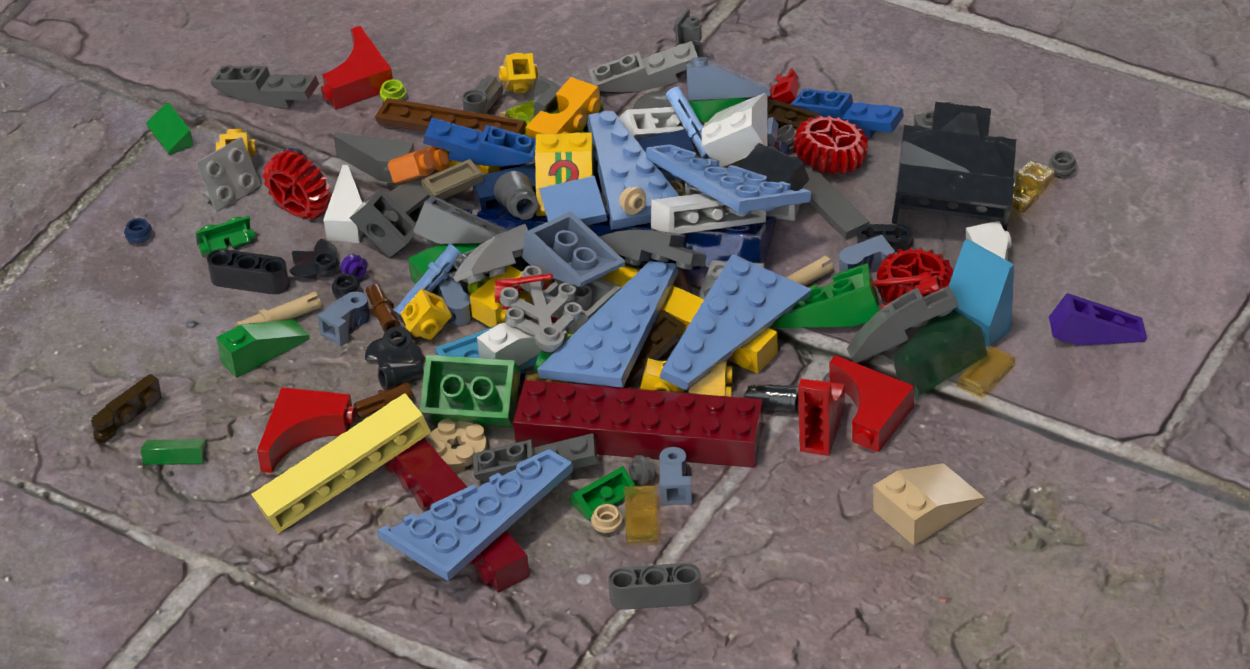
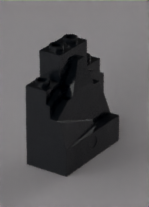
(956, 166)

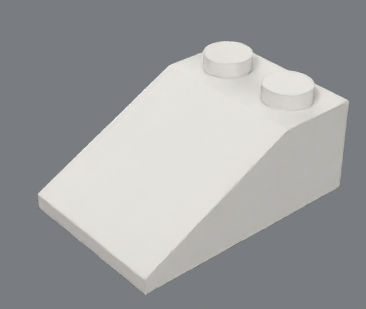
(736, 130)

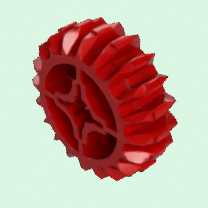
(830, 144)
(297, 184)
(911, 264)

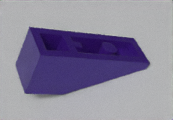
(1093, 323)

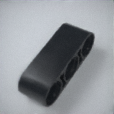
(248, 271)

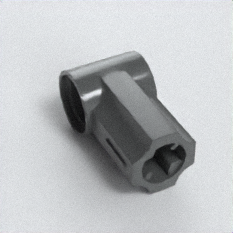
(483, 95)

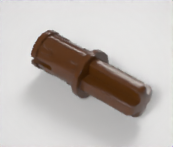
(382, 307)
(374, 403)

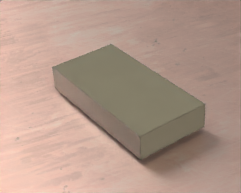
(453, 180)

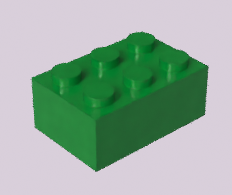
(470, 390)

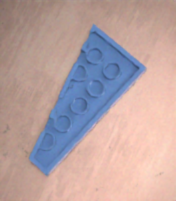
(624, 165)
(731, 186)
(731, 316)
(613, 337)

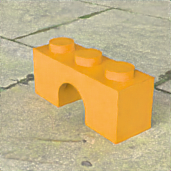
(575, 103)

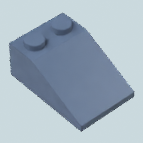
(716, 81)
(569, 251)

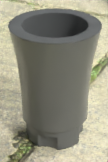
(516, 194)

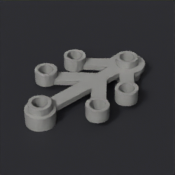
(547, 336)

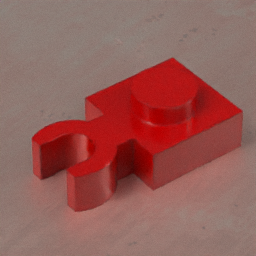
(786, 88)

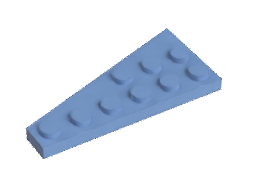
(474, 517)

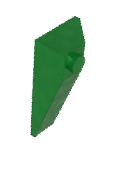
(844, 302)

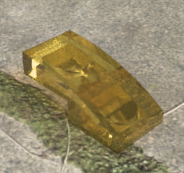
(1030, 184)
(640, 514)

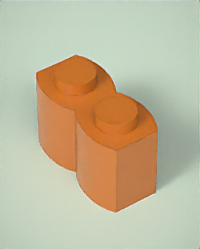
(418, 164)

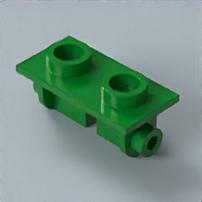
(235, 230)

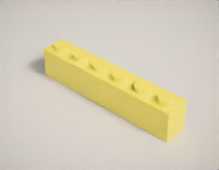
(341, 463)

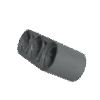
(654, 586)

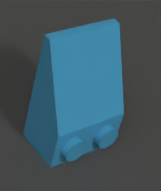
(984, 290)

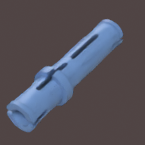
(433, 276)

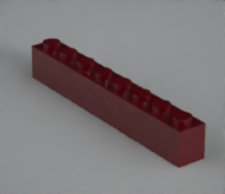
(432, 480)

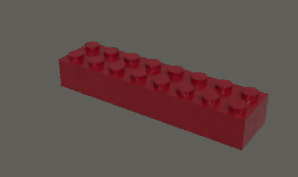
(642, 421)

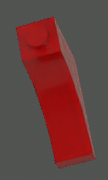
(358, 75)
(879, 400)
(819, 414)
(301, 417)

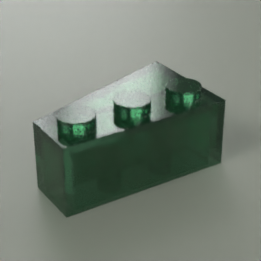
(939, 351)

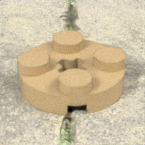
(452, 432)

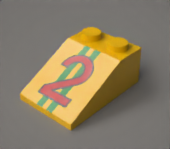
(561, 160)

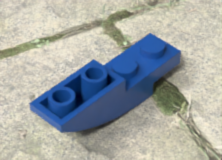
(837, 104)
(486, 148)

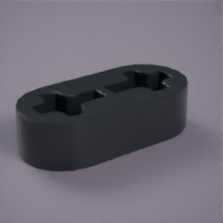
(890, 233)

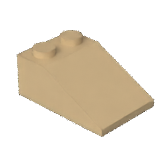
(923, 500)

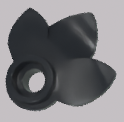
(317, 262)
(387, 350)

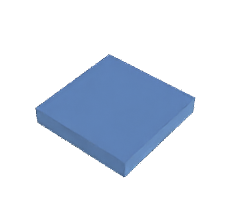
(577, 196)

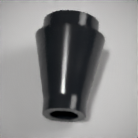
(398, 373)

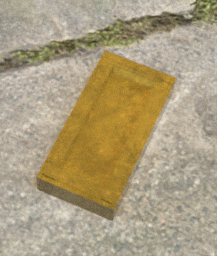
(986, 373)

